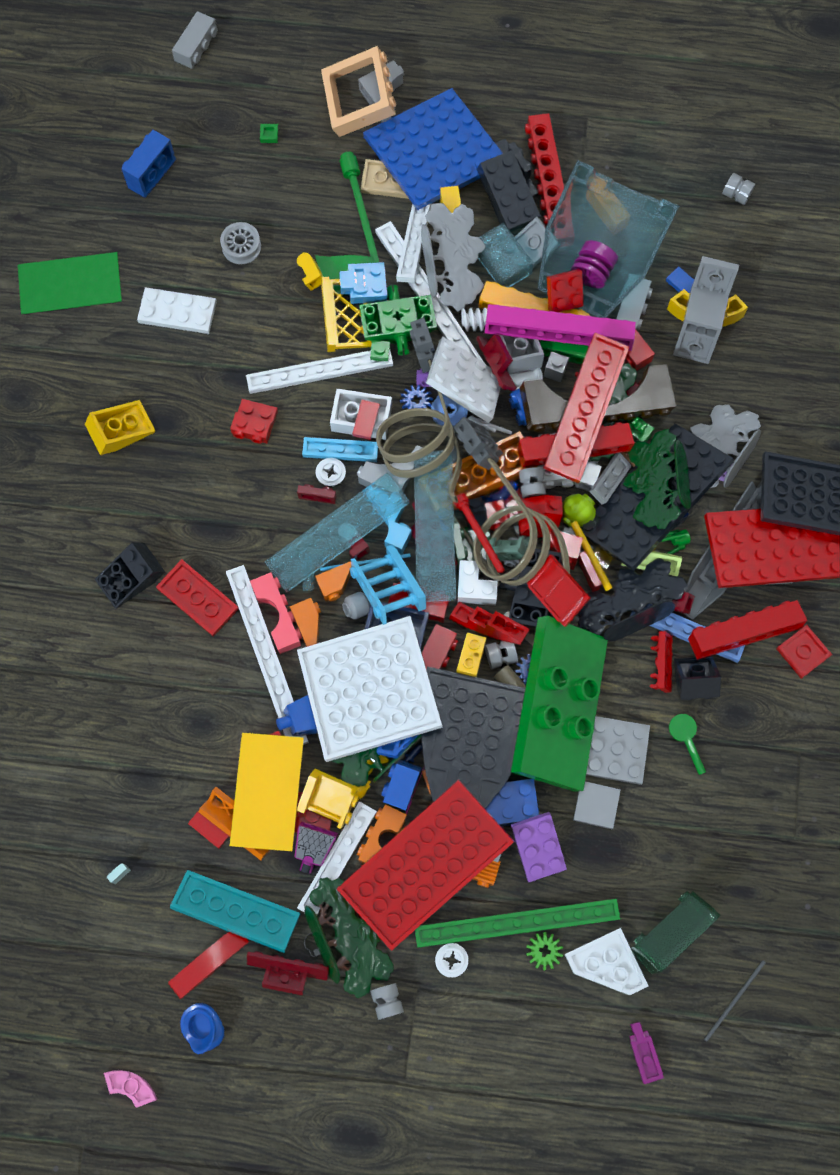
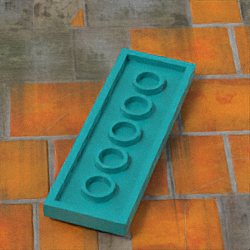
(235, 911)

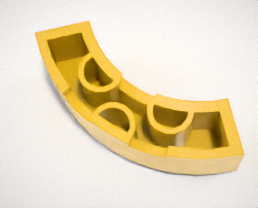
(734, 310)

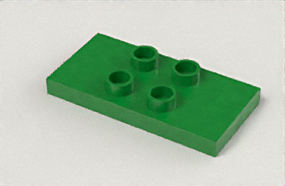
(559, 705)

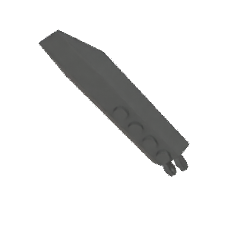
(703, 579)

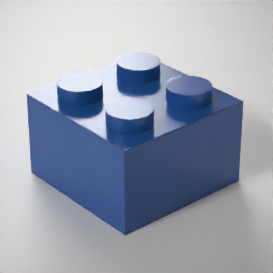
(402, 784)

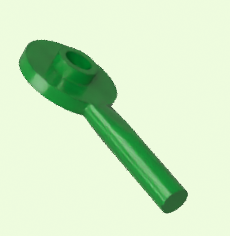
(683, 729)

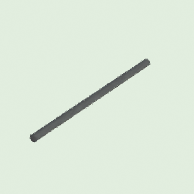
(734, 1000)

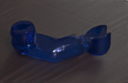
(503, 494)

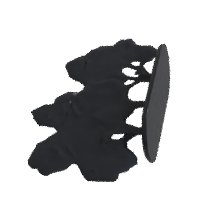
(633, 594)

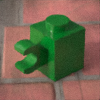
(640, 429)

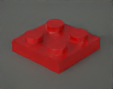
(565, 291)

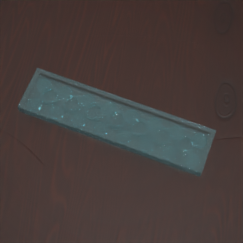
(435, 530)
(337, 532)

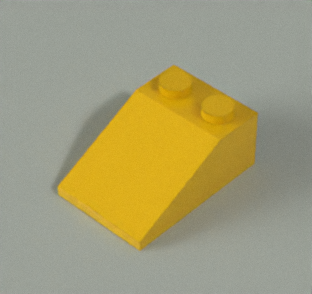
(118, 426)

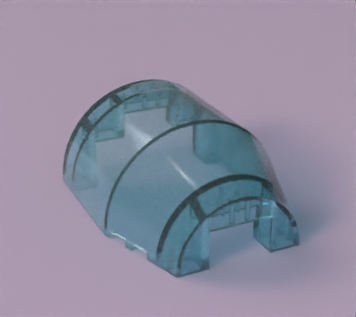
(613, 215)

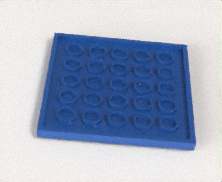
(432, 147)

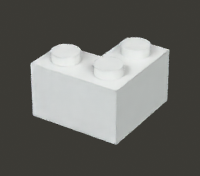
(474, 590)

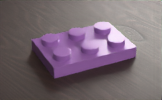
(538, 847)

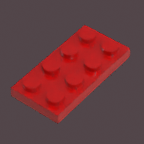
(197, 597)

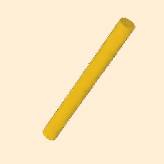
(587, 548)

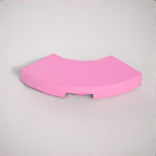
(130, 1085)

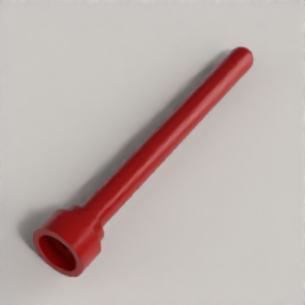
(463, 505)

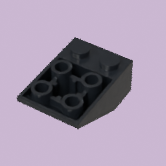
(129, 574)

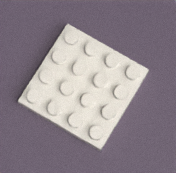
(464, 379)

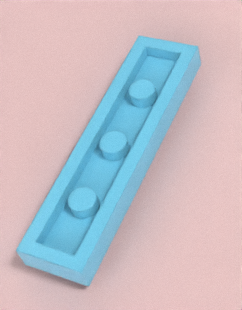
(340, 449)

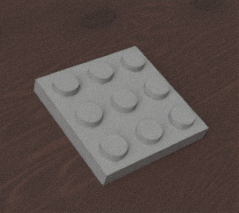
(618, 750)

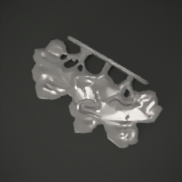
(456, 251)
(725, 436)

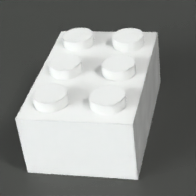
(347, 406)

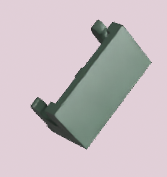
(510, 548)

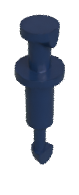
(413, 753)

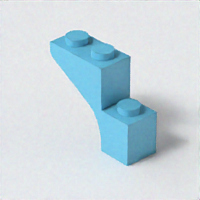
(399, 533)

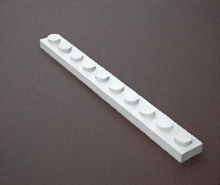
(444, 319)
(261, 642)

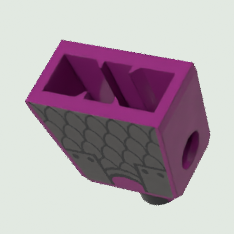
(313, 845)

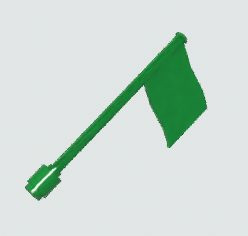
(332, 265)

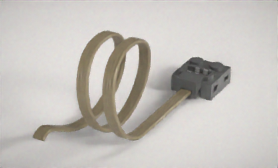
(425, 352)
(486, 453)

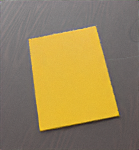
(266, 792)

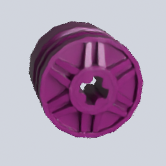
(595, 262)

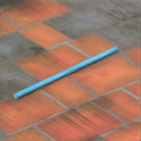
(361, 562)

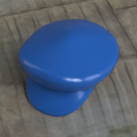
(202, 1027)

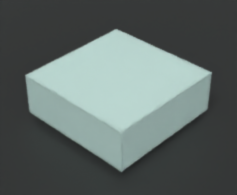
(118, 873)

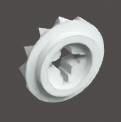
(326, 465)
(443, 965)

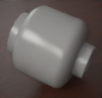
(356, 605)

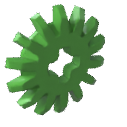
(537, 956)

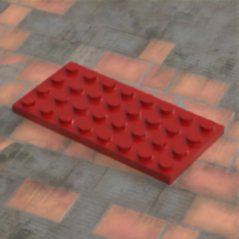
(768, 553)
(425, 865)

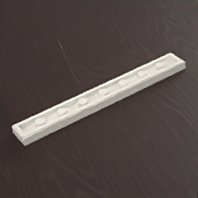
(314, 371)

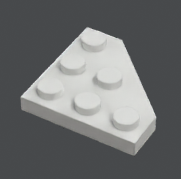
(608, 963)

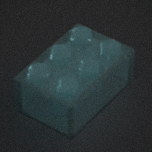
(504, 257)

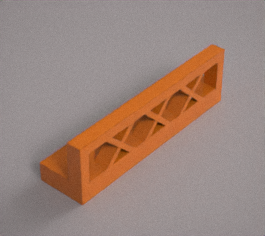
(222, 816)

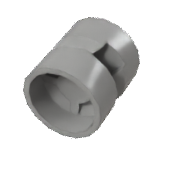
(738, 188)
(535, 488)
(495, 657)
(387, 1001)

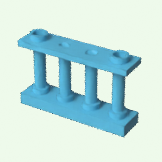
(400, 571)

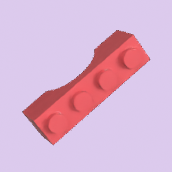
(267, 592)

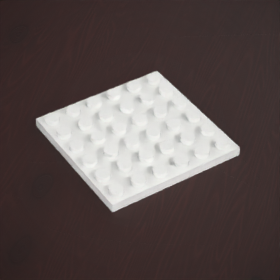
(368, 689)

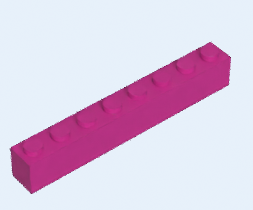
(556, 326)

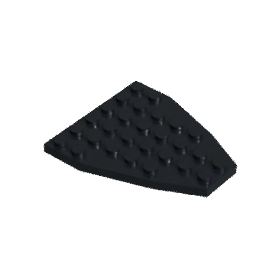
(476, 734)

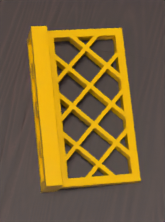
(331, 319)

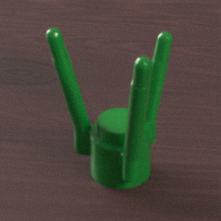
(678, 538)

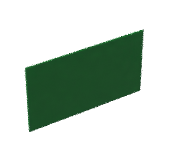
(69, 283)

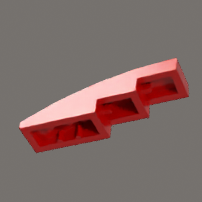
(489, 624)
(207, 963)

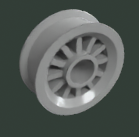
(244, 252)

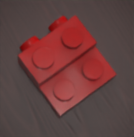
(254, 421)

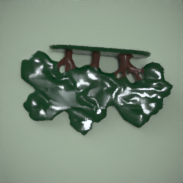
(352, 939)

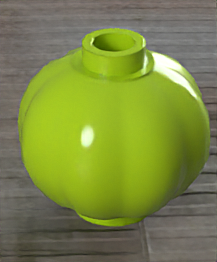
(579, 509)

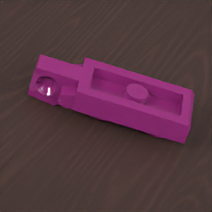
(645, 1054)

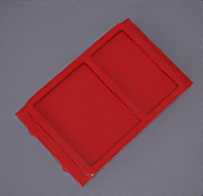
(558, 591)

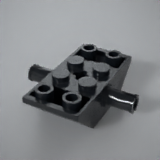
(525, 605)

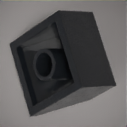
(697, 678)

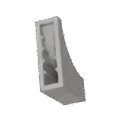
(369, 86)
(371, 472)

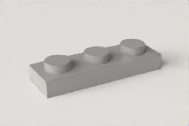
(610, 478)

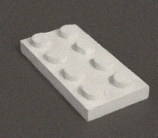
(176, 310)

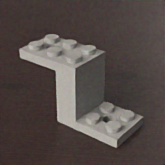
(705, 309)

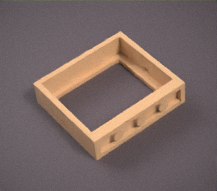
(368, 115)

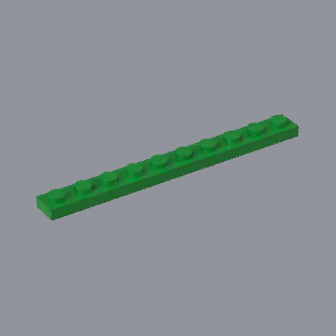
(517, 923)

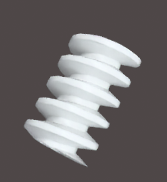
(473, 319)

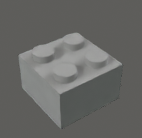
(525, 352)

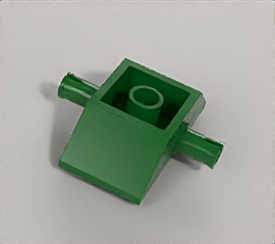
(392, 318)

